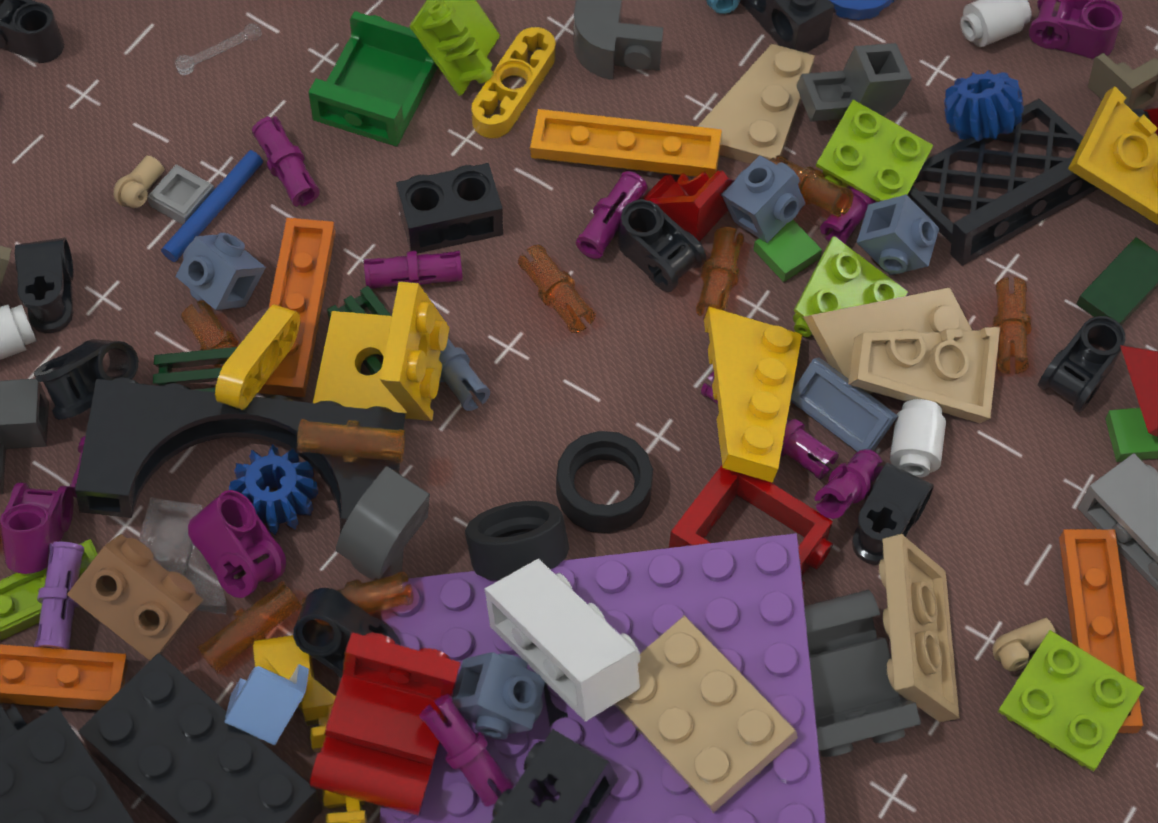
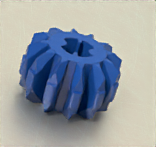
(983, 105)
(281, 472)

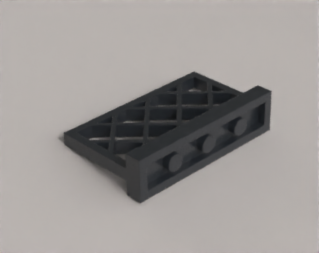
(1026, 200)

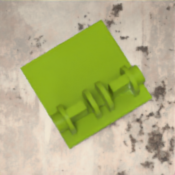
(457, 40)
(873, 154)
(842, 282)
(1071, 700)

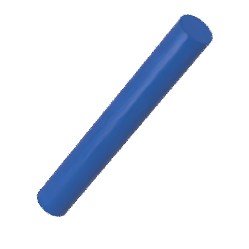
(212, 205)

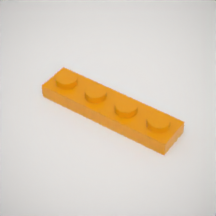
(625, 143)

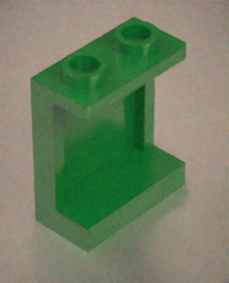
(374, 81)

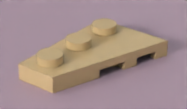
(761, 106)
(921, 312)
(941, 367)

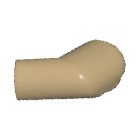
(133, 188)
(1014, 647)

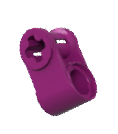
(1078, 25)
(32, 523)
(233, 540)

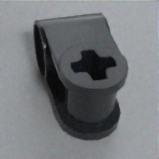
(30, 30)
(664, 250)
(46, 283)
(1080, 367)
(73, 376)
(890, 509)
(330, 641)

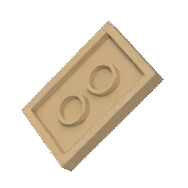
(919, 629)
(703, 715)

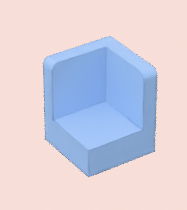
(266, 702)

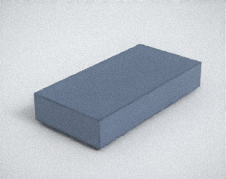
(842, 407)

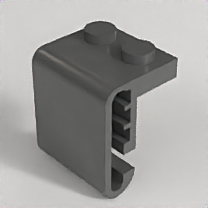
(851, 676)

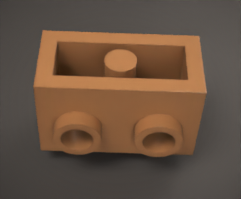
(136, 595)

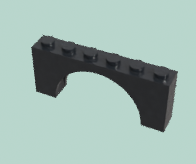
(143, 426)

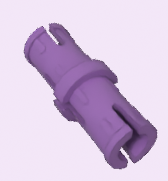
(57, 607)

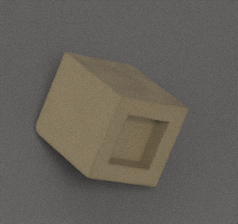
(1137, 85)

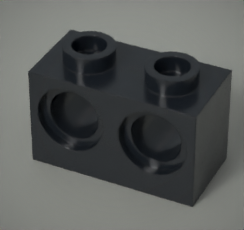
(793, 23)
(451, 216)

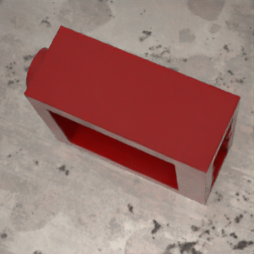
(765, 496)

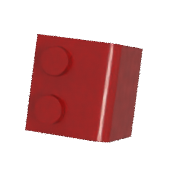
(374, 733)

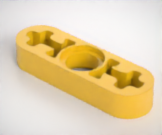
(513, 100)
(257, 357)

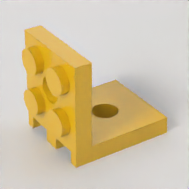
(410, 351)

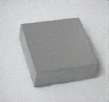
(179, 194)

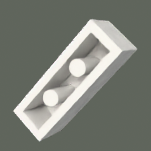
(563, 639)

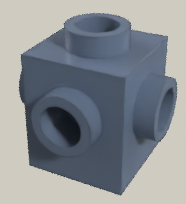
(764, 198)
(898, 235)
(220, 271)
(498, 694)

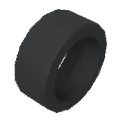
(611, 447)
(516, 536)

